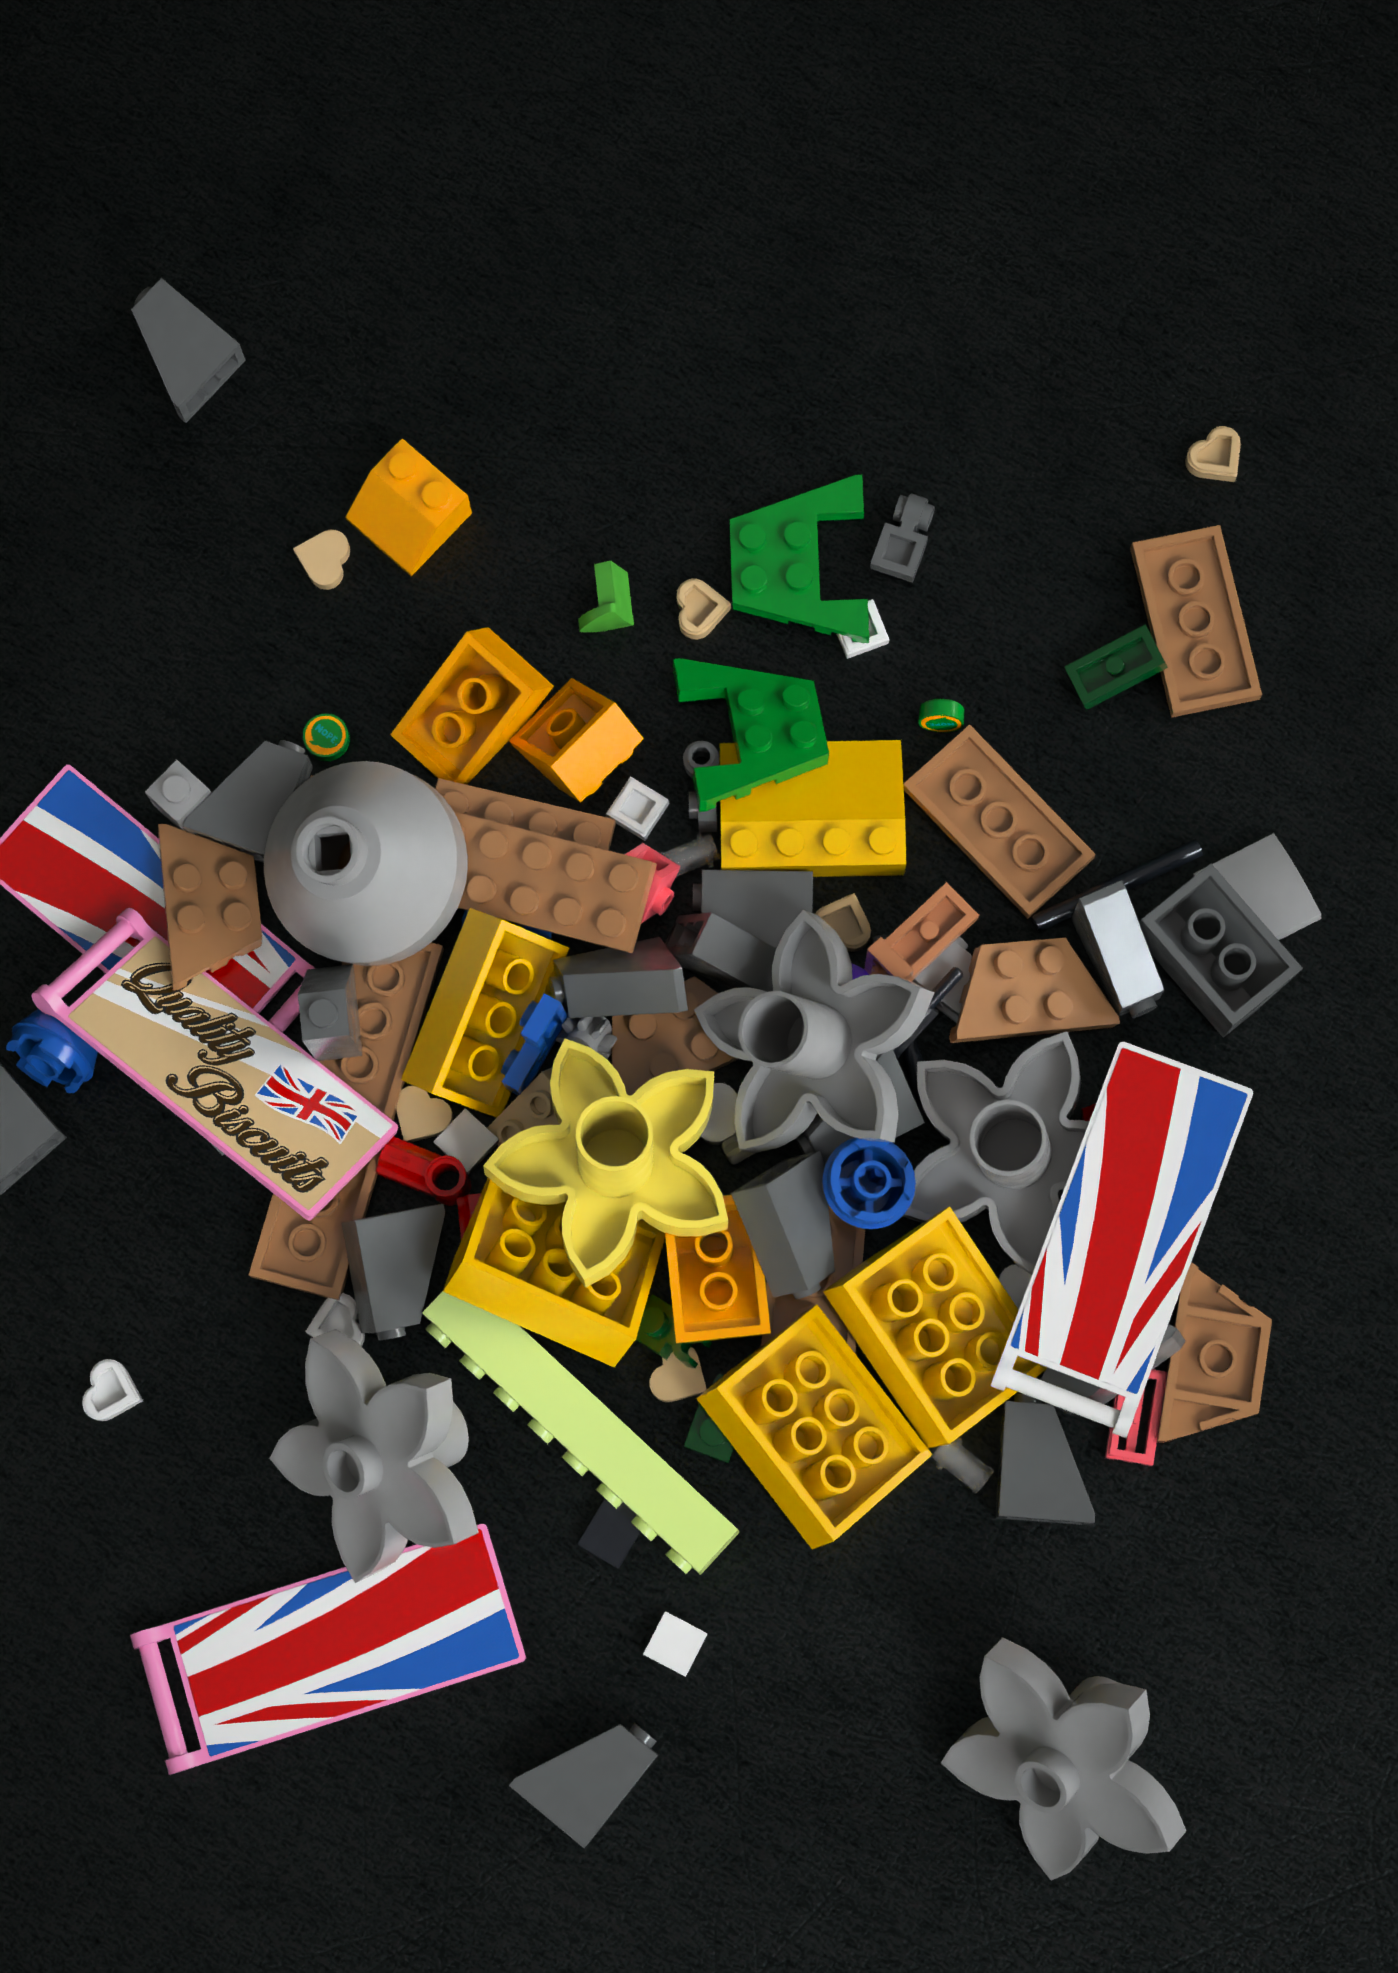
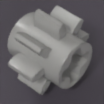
(591, 1032)

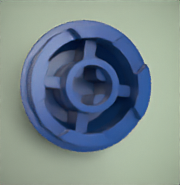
(52, 1052)
(868, 1183)

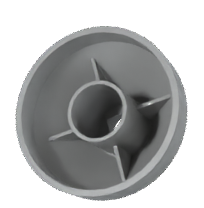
(401, 872)

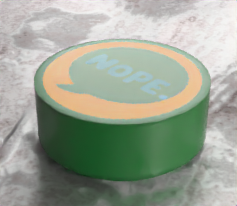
(941, 715)
(326, 737)

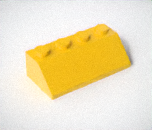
(479, 1010)

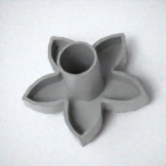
(814, 1041)
(1006, 1144)
(378, 1456)
(1064, 1761)

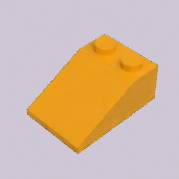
(471, 707)
(717, 1284)

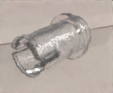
(694, 854)
(962, 1465)

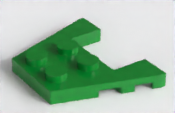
(779, 561)
(772, 726)

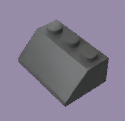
(1217, 950)

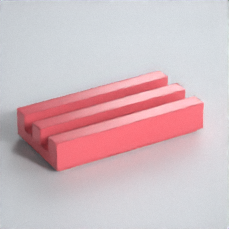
(1129, 1454)

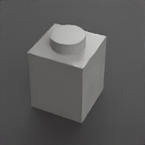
(177, 793)

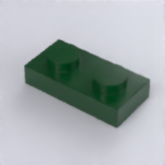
(1116, 667)

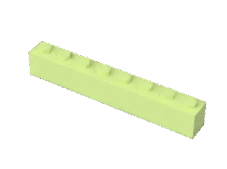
(586, 1428)

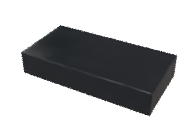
(611, 1533)

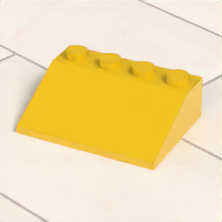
(823, 821)
(520, 1271)
(932, 1326)
(814, 1427)

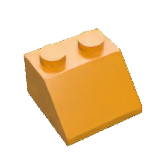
(408, 507)
(577, 739)

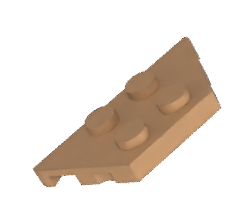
(207, 903)
(1028, 992)
(665, 1042)
(1221, 1364)

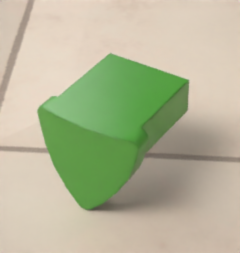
(613, 600)

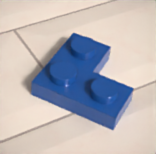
(541, 1027)

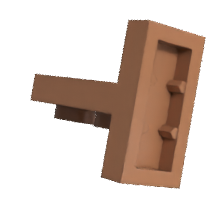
(921, 936)

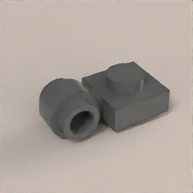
(901, 547)
(707, 819)

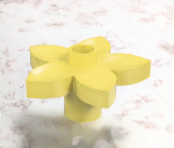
(615, 1159)

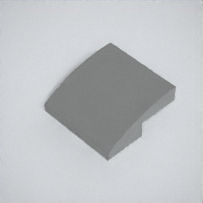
(1270, 886)

